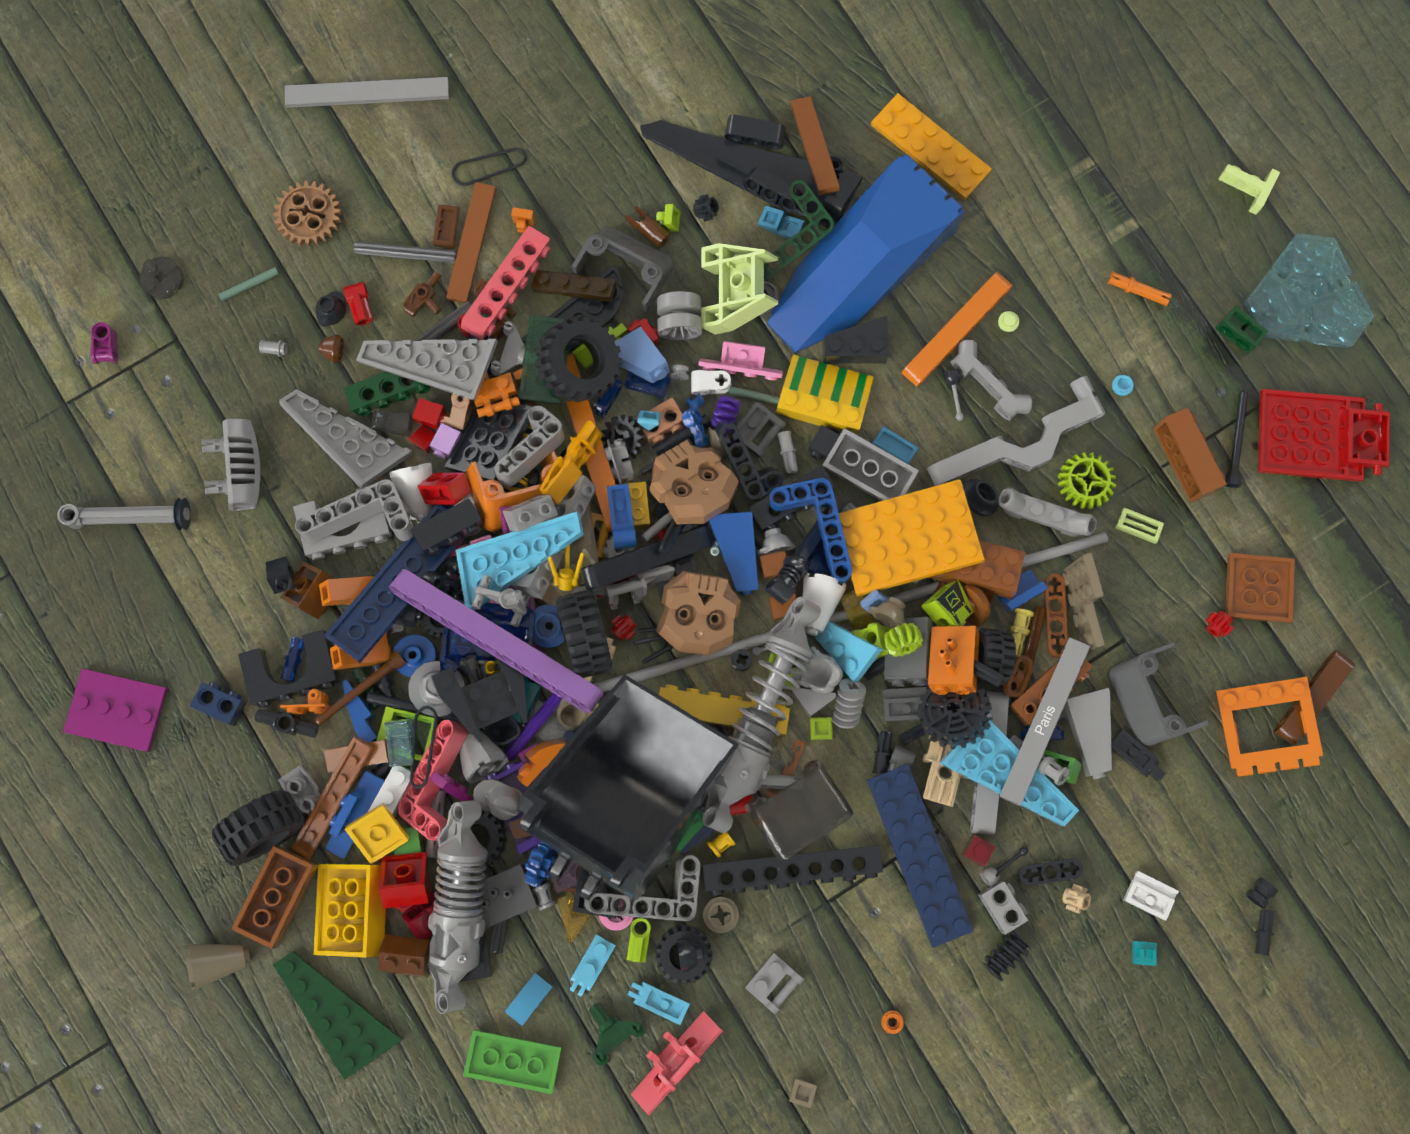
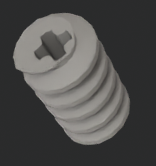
(849, 703)

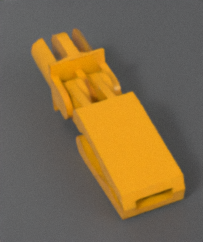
(567, 470)

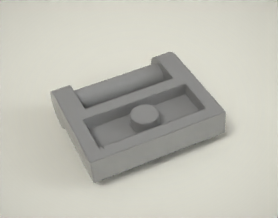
(767, 979)

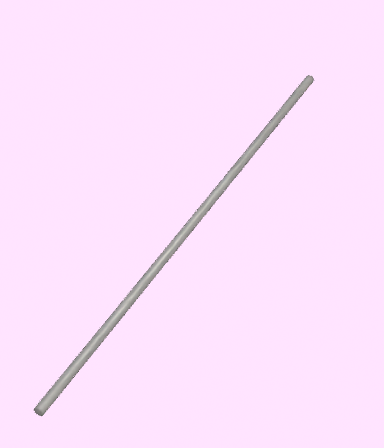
(838, 616)

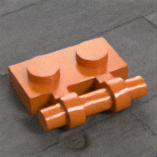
(494, 390)

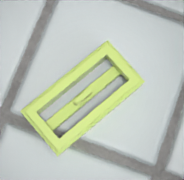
(1153, 539)

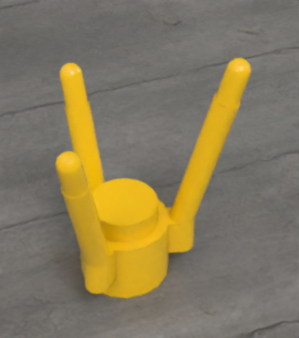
(566, 579)

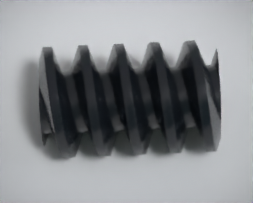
(1006, 956)

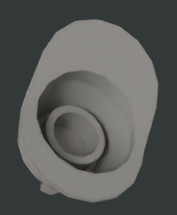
(498, 799)

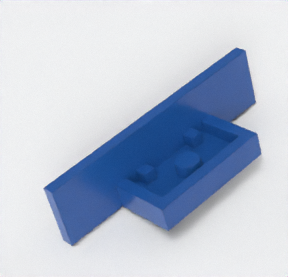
(353, 807)

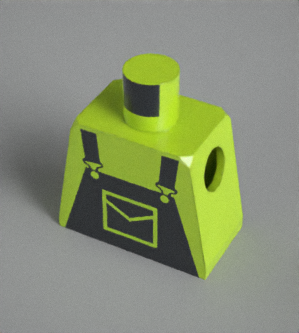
(949, 606)

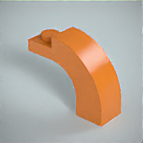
(540, 757)

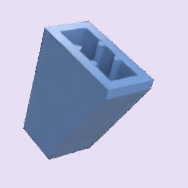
(642, 356)

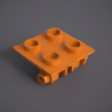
(317, 703)

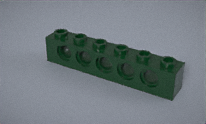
(358, 392)

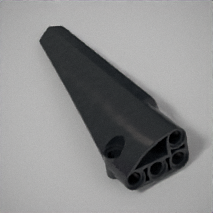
(756, 170)

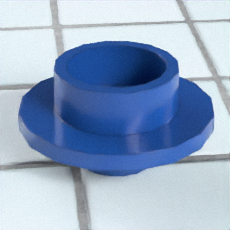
(542, 635)
(418, 644)

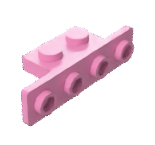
(741, 358)

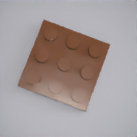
(1260, 588)

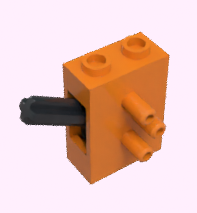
(955, 661)

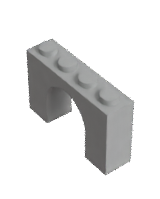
(370, 530)

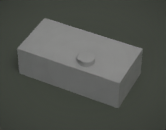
(869, 467)

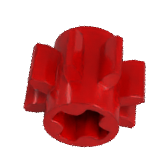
(1219, 624)
(623, 627)

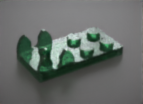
(531, 386)

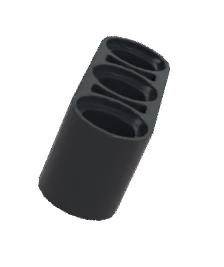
(755, 132)

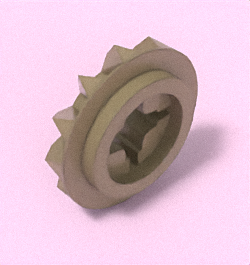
(714, 923)

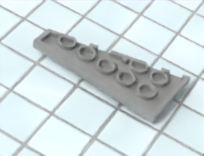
(442, 364)
(349, 443)

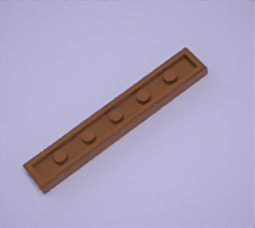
(814, 146)
(471, 243)
(331, 797)

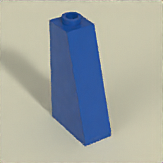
(736, 544)

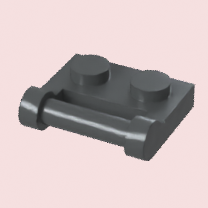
(752, 425)

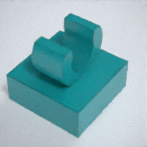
(1144, 953)

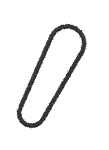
(487, 156)
(431, 746)

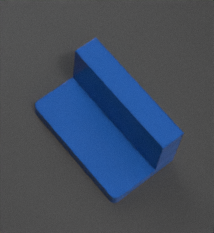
(1027, 589)

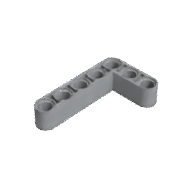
(358, 511)
(651, 903)

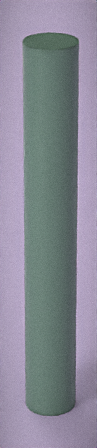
(248, 284)
(754, 395)

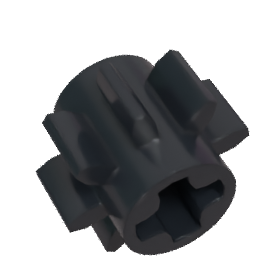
(705, 207)

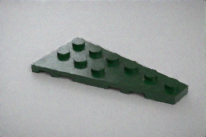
(339, 1021)

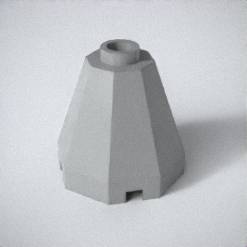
(480, 758)

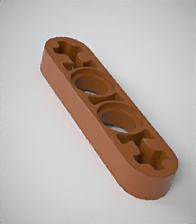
(1051, 615)

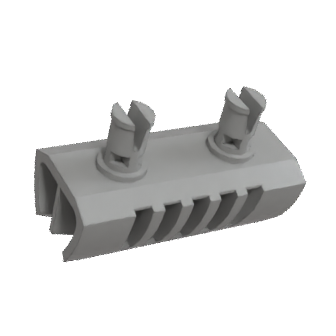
(241, 464)

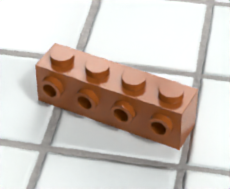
(1028, 703)

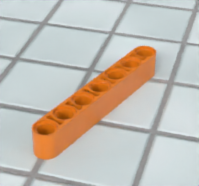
(957, 329)

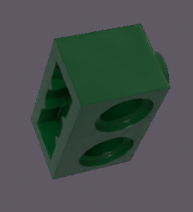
(1241, 329)

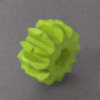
(903, 639)

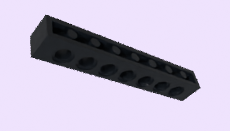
(870, 855)

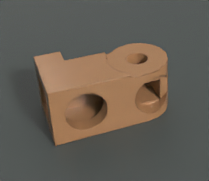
(459, 413)

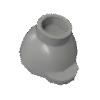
(775, 542)

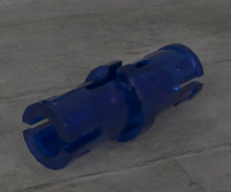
(292, 659)

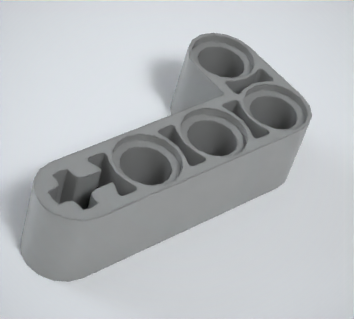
(509, 468)

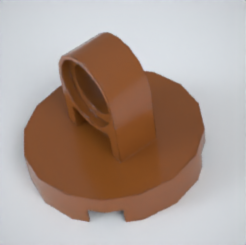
(980, 603)

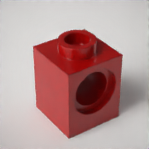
(429, 414)

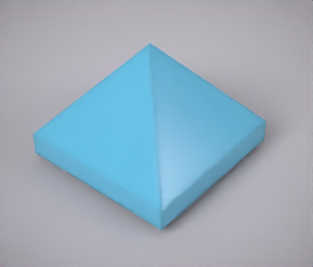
(649, 419)

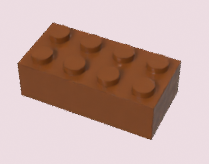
(1189, 455)
(995, 576)
(275, 897)

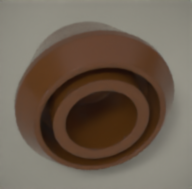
(332, 348)

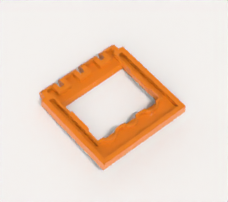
(1264, 695)

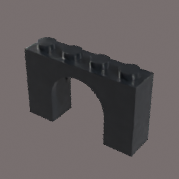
(263, 688)

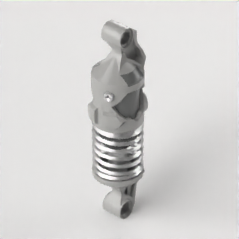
(457, 913)

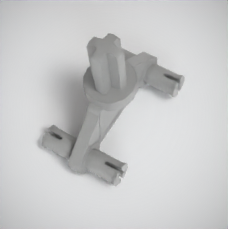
(512, 354)
(507, 598)

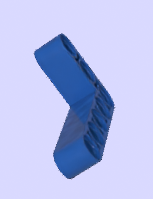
(824, 521)

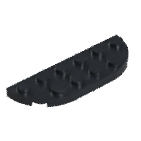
(593, 309)

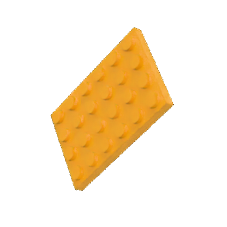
(910, 537)

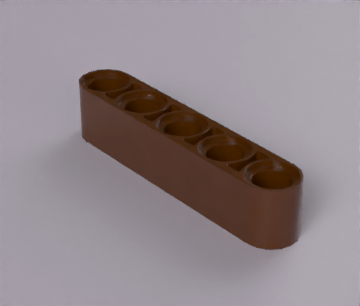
(1322, 688)

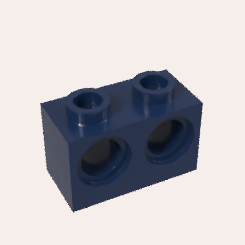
(217, 706)

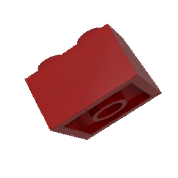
(404, 880)

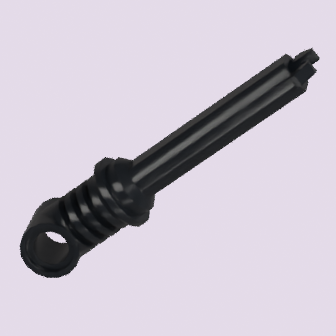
(795, 566)

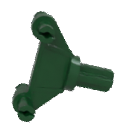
(612, 1033)

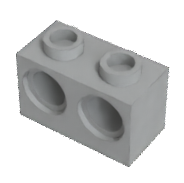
(530, 512)
(999, 910)

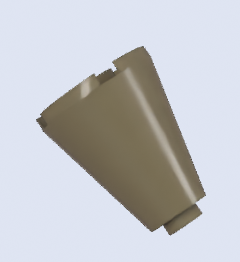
(214, 961)

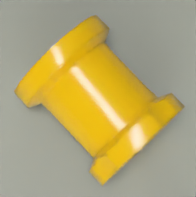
(720, 844)

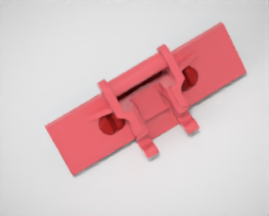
(675, 1062)

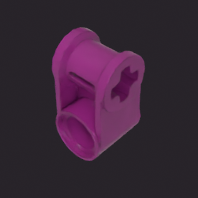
(103, 348)

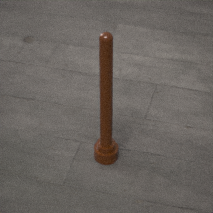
(394, 662)

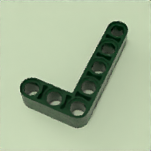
(796, 240)

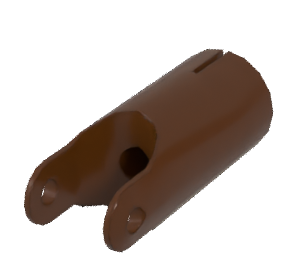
(649, 228)

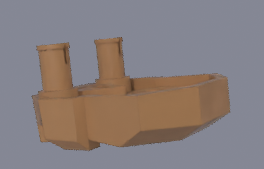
(685, 471)
(695, 630)

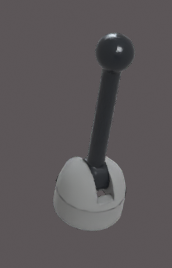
(991, 875)

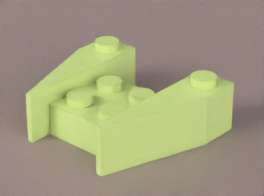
(739, 286)

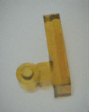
(857, 616)

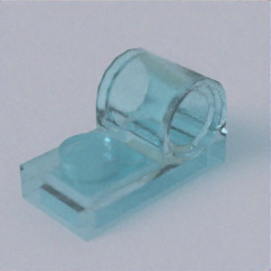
(398, 738)

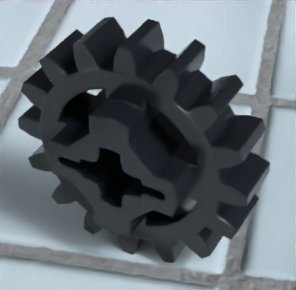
(631, 437)

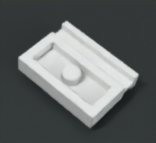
(1151, 895)

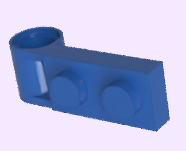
(621, 516)

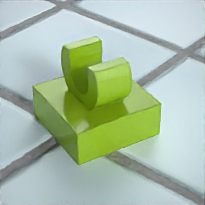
(669, 218)

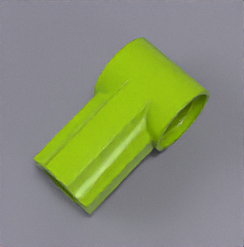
(638, 942)

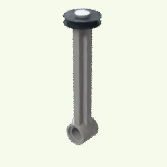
(178, 514)

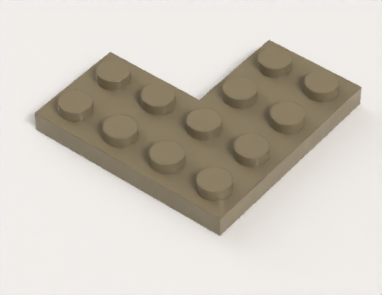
(1084, 590)

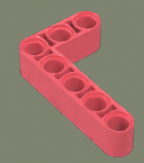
(416, 803)

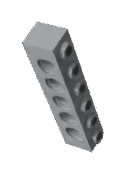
(577, 499)

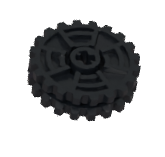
(958, 727)

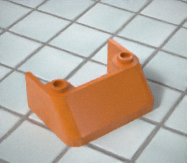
(490, 494)

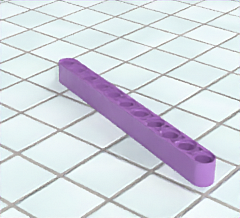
(496, 641)

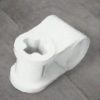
(708, 382)

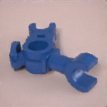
(693, 420)

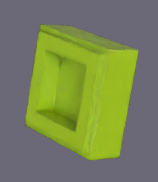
(821, 728)

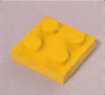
(377, 833)

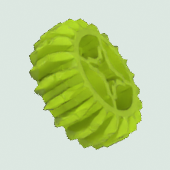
(1104, 481)

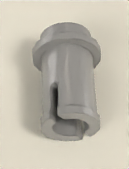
(271, 347)

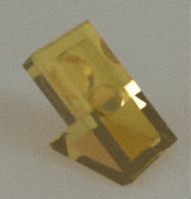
(572, 925)

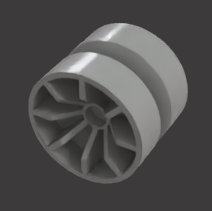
(679, 315)

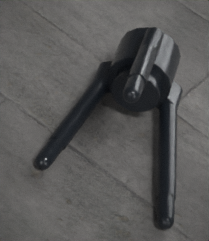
(651, 639)

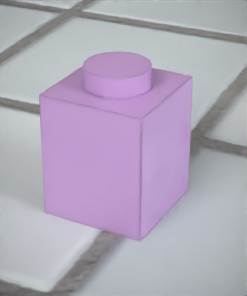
(445, 441)

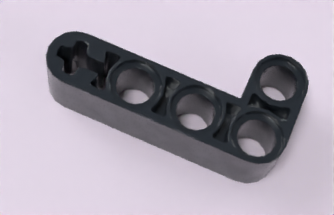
(743, 458)

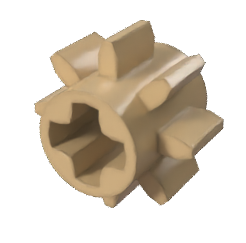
(1076, 898)

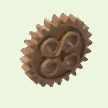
(312, 197)

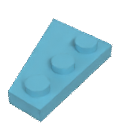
(848, 650)

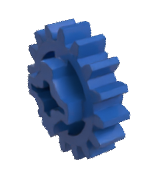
(540, 864)

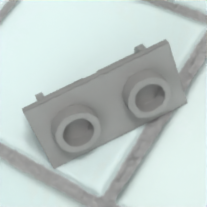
(621, 468)

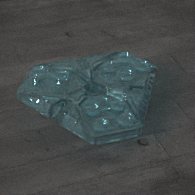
(1287, 305)

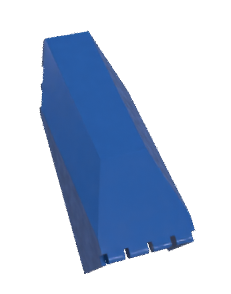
(866, 255)

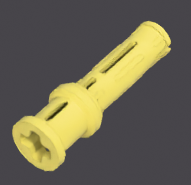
(1020, 627)

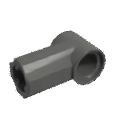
(901, 756)

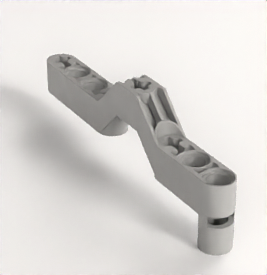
(1028, 458)

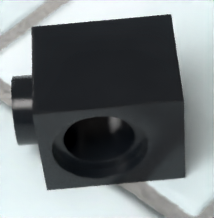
(822, 443)
(280, 575)

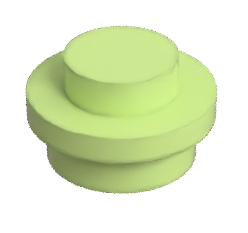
(1008, 321)

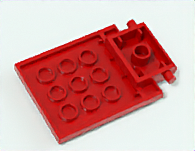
(1321, 435)

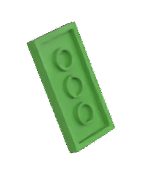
(512, 1061)

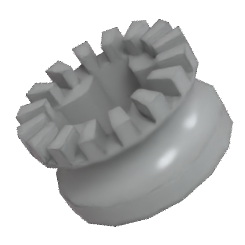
(680, 372)

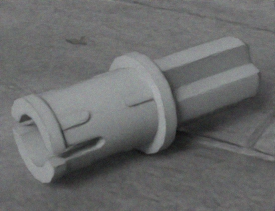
(788, 452)

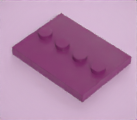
(115, 710)

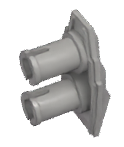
(302, 789)

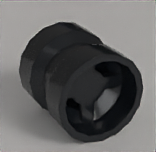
(1261, 893)

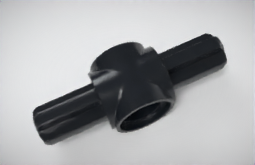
(276, 721)

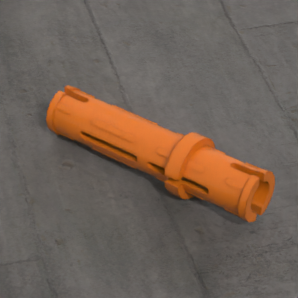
(1139, 288)

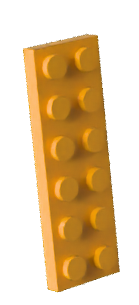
(931, 146)

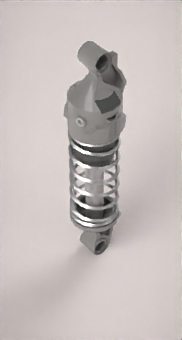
(758, 725)

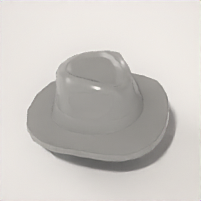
(423, 692)

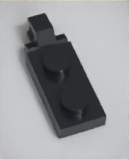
(1136, 755)

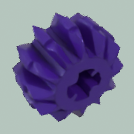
(726, 410)

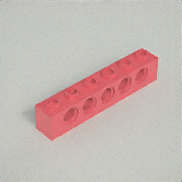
(530, 241)

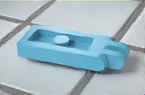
(592, 964)
(659, 1002)

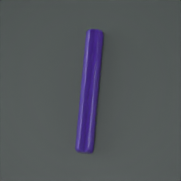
(533, 726)

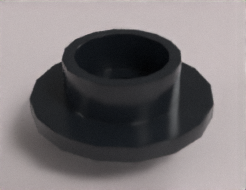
(981, 497)

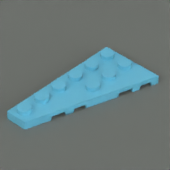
(514, 554)
(989, 765)

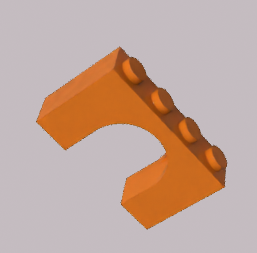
(345, 592)

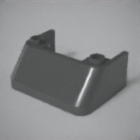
(655, 264)
(1138, 701)

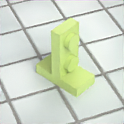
(1250, 184)

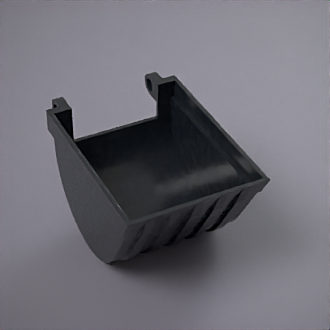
(625, 789)

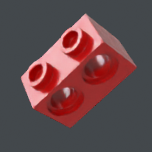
(444, 488)

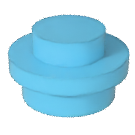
(1122, 385)

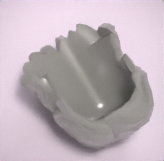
(821, 673)

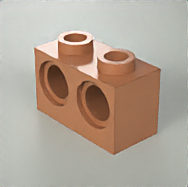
(664, 427)

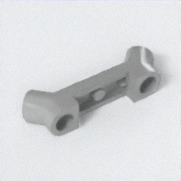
(1008, 403)
(1046, 513)

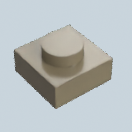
(802, 1093)

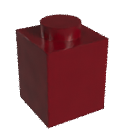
(978, 850)

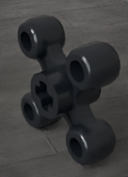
(446, 582)

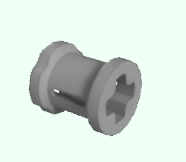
(544, 896)

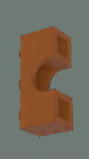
(770, 566)

